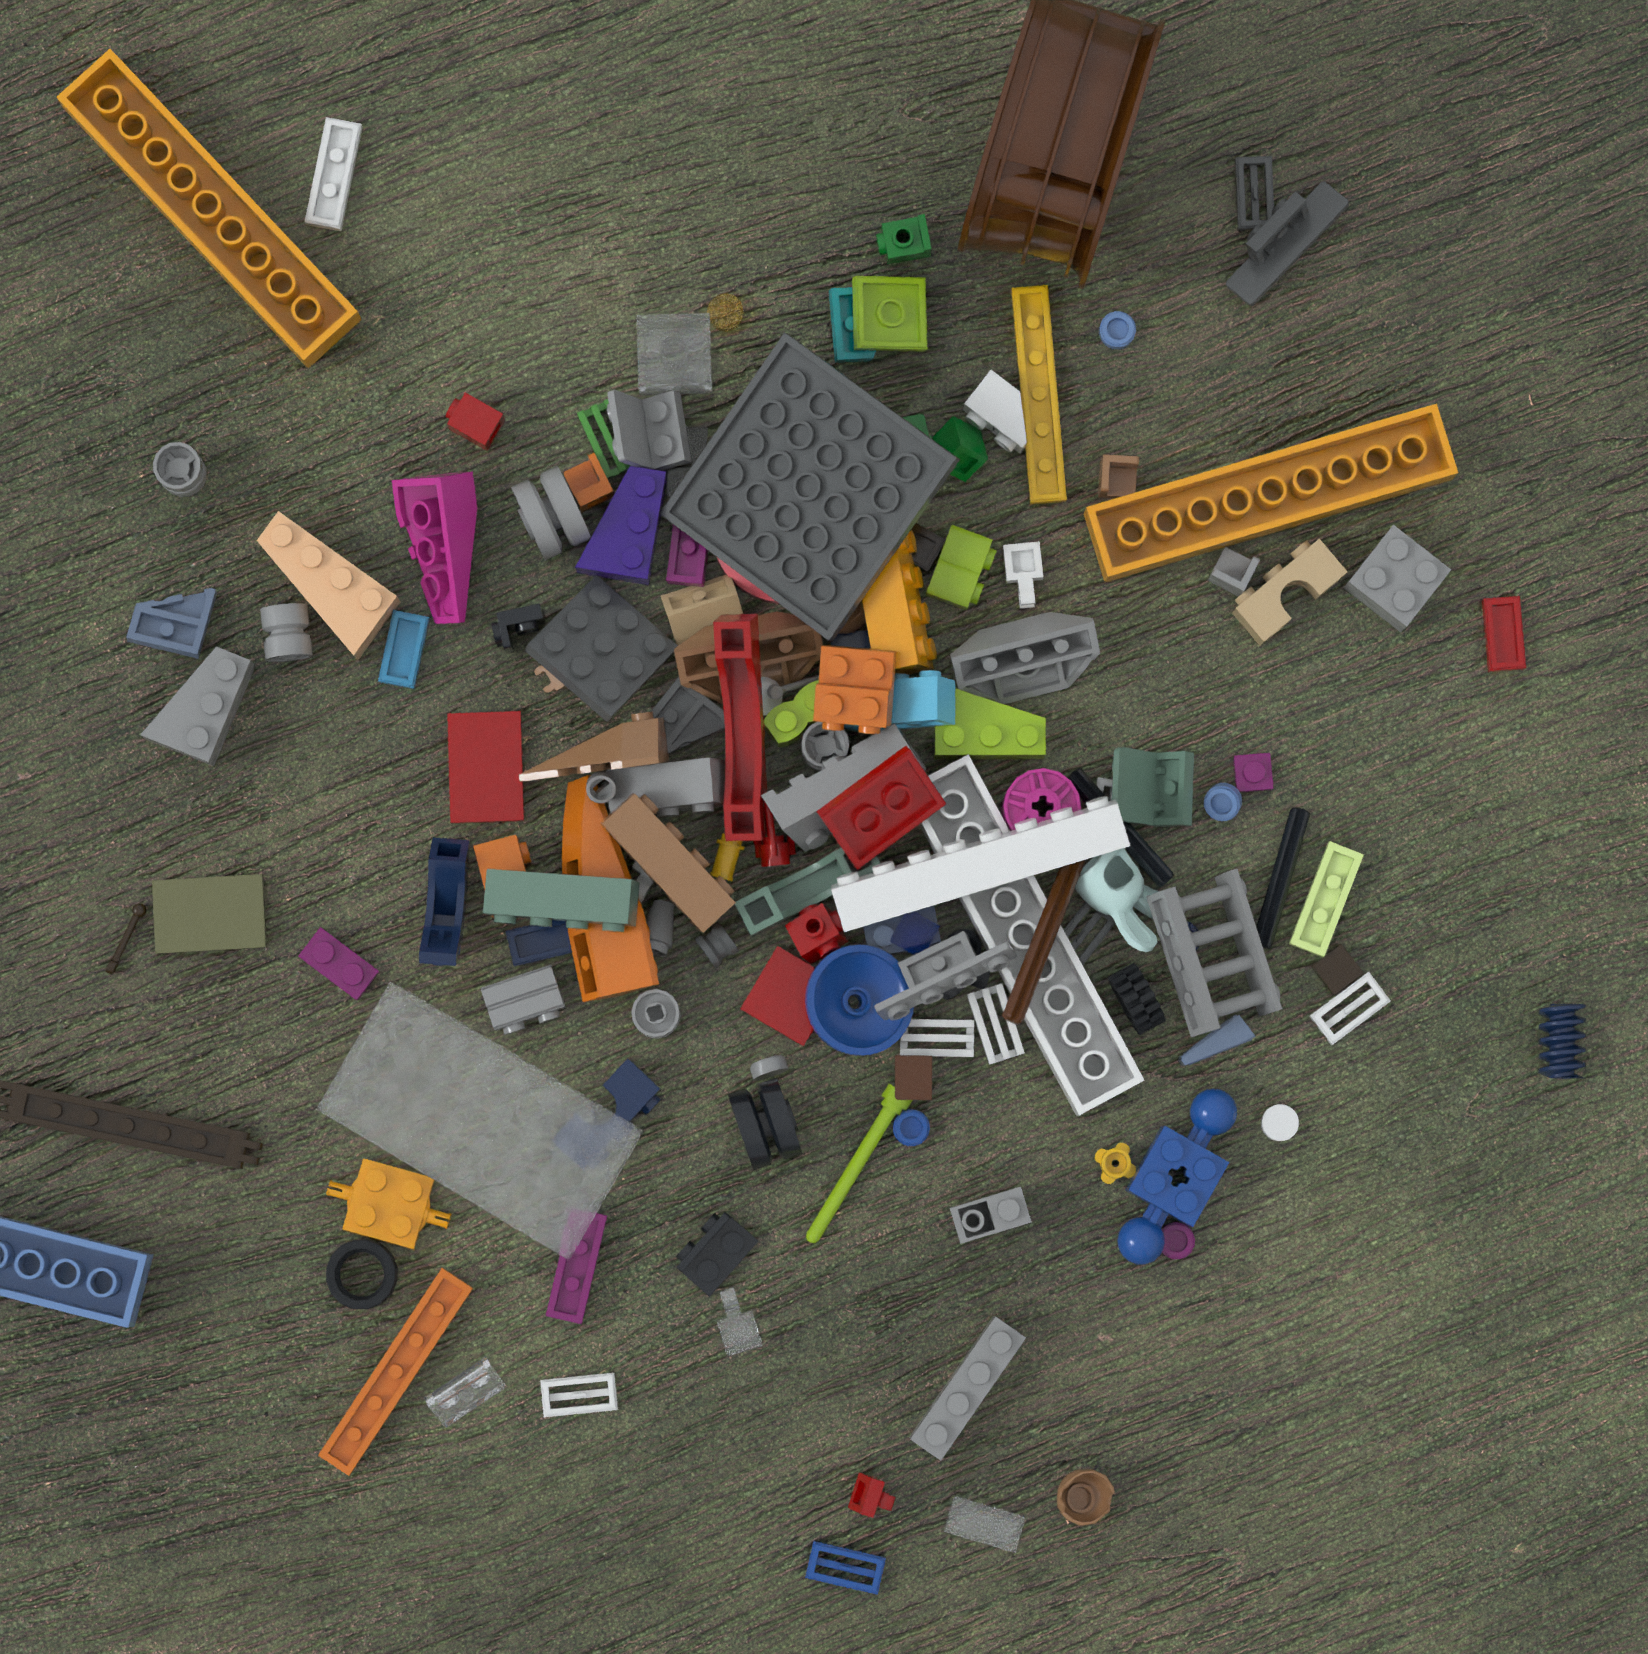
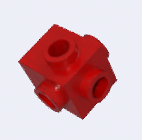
(816, 932)

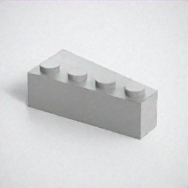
(797, 805)

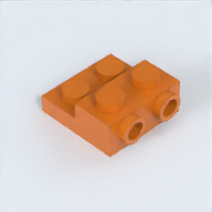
(855, 688)

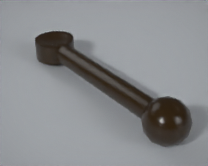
(138, 911)

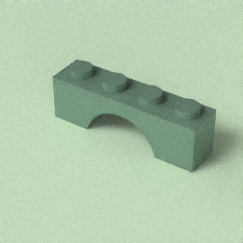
(794, 893)

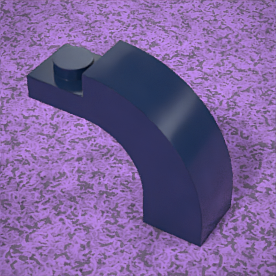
(445, 902)

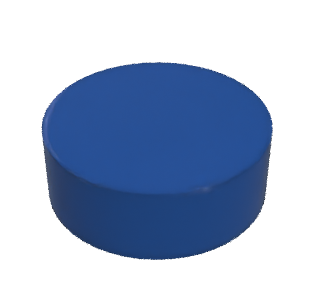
(911, 1127)

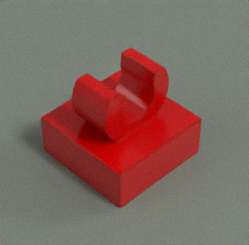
(869, 1495)

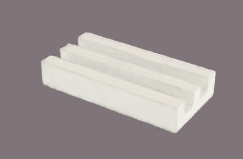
(986, 995)
(1325, 1027)
(968, 1038)
(610, 1391)

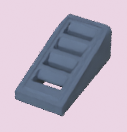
(1229, 1035)

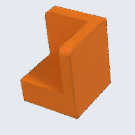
(589, 483)

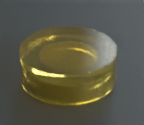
(725, 312)

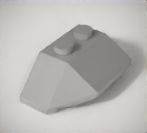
(1025, 657)

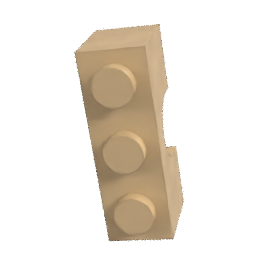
(1262, 609)

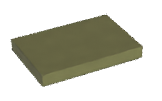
(209, 914)

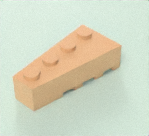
(335, 588)

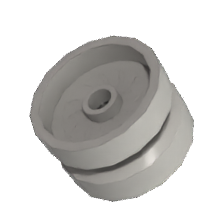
(550, 513)

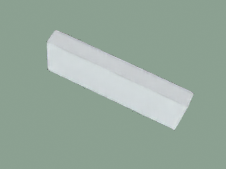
(333, 174)

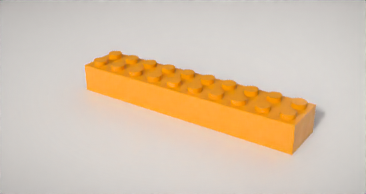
(209, 208)
(1270, 493)

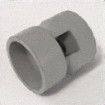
(180, 469)
(286, 627)
(823, 744)
(656, 1014)

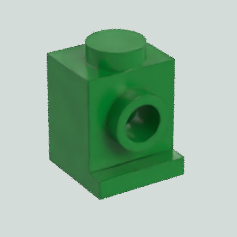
(916, 248)

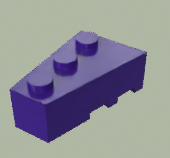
(628, 530)

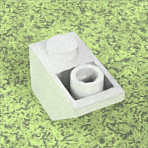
(999, 409)

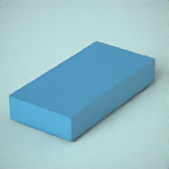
(403, 649)

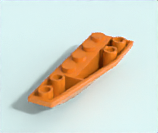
(604, 960)

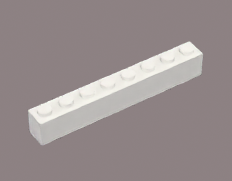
(980, 864)

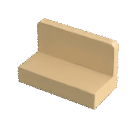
(699, 607)

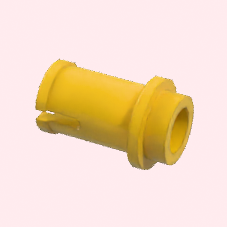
(726, 858)

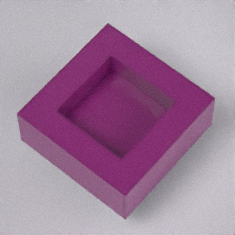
(1253, 772)

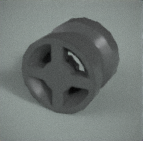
(716, 945)

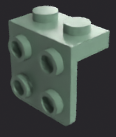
(1153, 786)

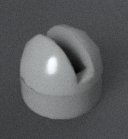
(605, 792)

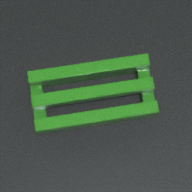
(595, 411)

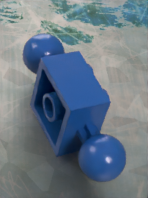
(1142, 1238)

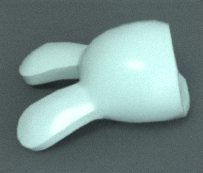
(1115, 886)

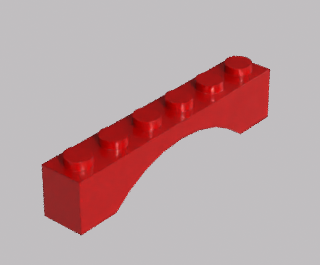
(745, 761)

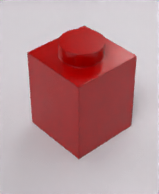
(474, 420)

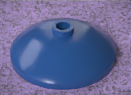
(870, 977)

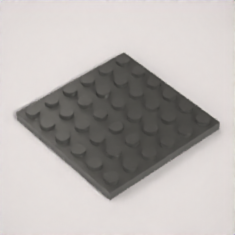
(809, 486)

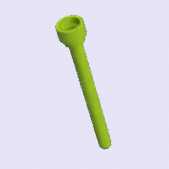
(890, 1108)

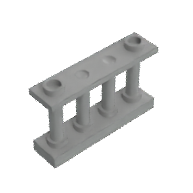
(1183, 962)

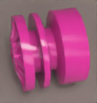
(1037, 785)

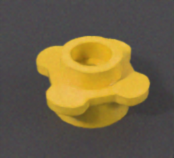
(1119, 1153)

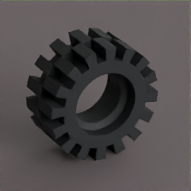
(1136, 998)

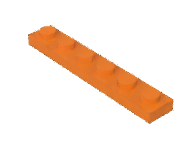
(395, 1371)

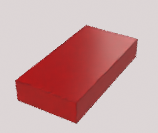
(1504, 634)

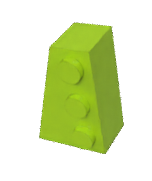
(990, 731)

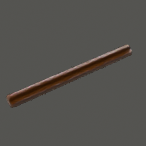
(1042, 942)

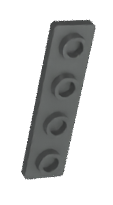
(1284, 239)

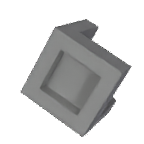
(1233, 571)

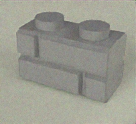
(523, 999)

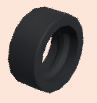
(361, 1302)

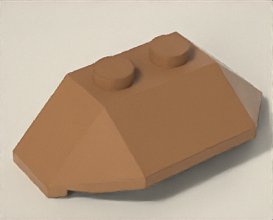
(786, 654)

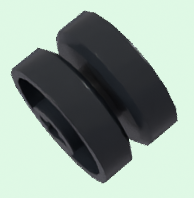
(766, 1123)

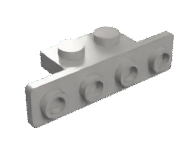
(941, 969)

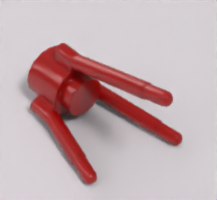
(774, 848)

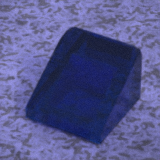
(914, 933)

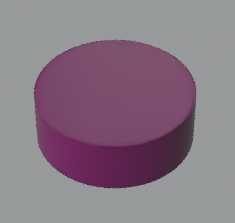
(1178, 1240)

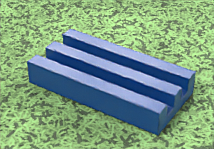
(815, 1560)

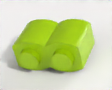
(960, 568)
(791, 719)

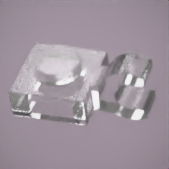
(739, 1328)

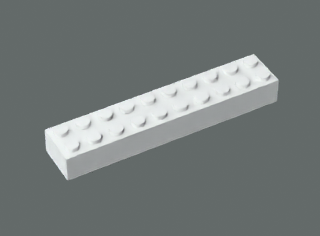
(1065, 1008)

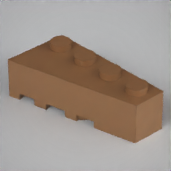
(669, 862)

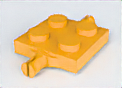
(388, 1204)

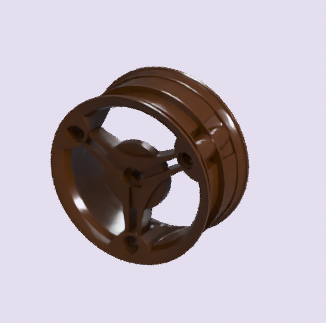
(1060, 133)

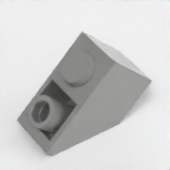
(990, 1215)

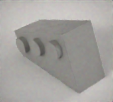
(203, 708)
(673, 785)

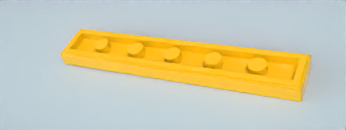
(1039, 394)

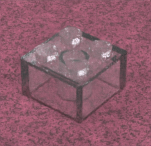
(674, 353)

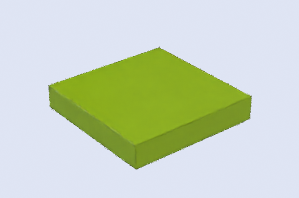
(889, 313)

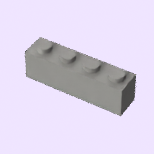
(967, 1387)

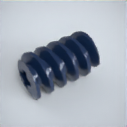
(1561, 1041)

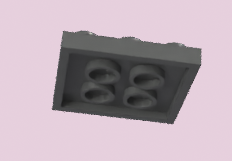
(601, 648)

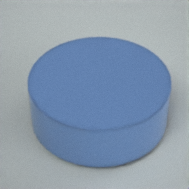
(1117, 330)
(1222, 801)

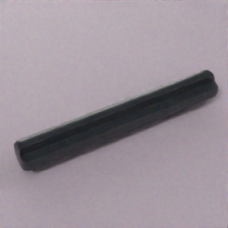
(1138, 848)
(1282, 875)

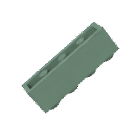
(561, 898)

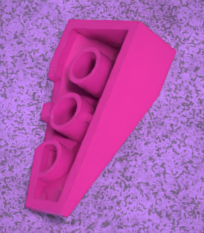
(441, 526)

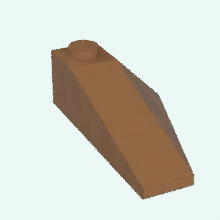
(620, 747)

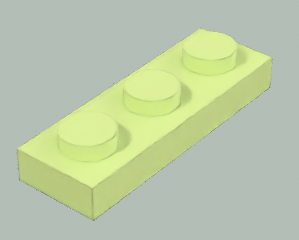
(1326, 899)

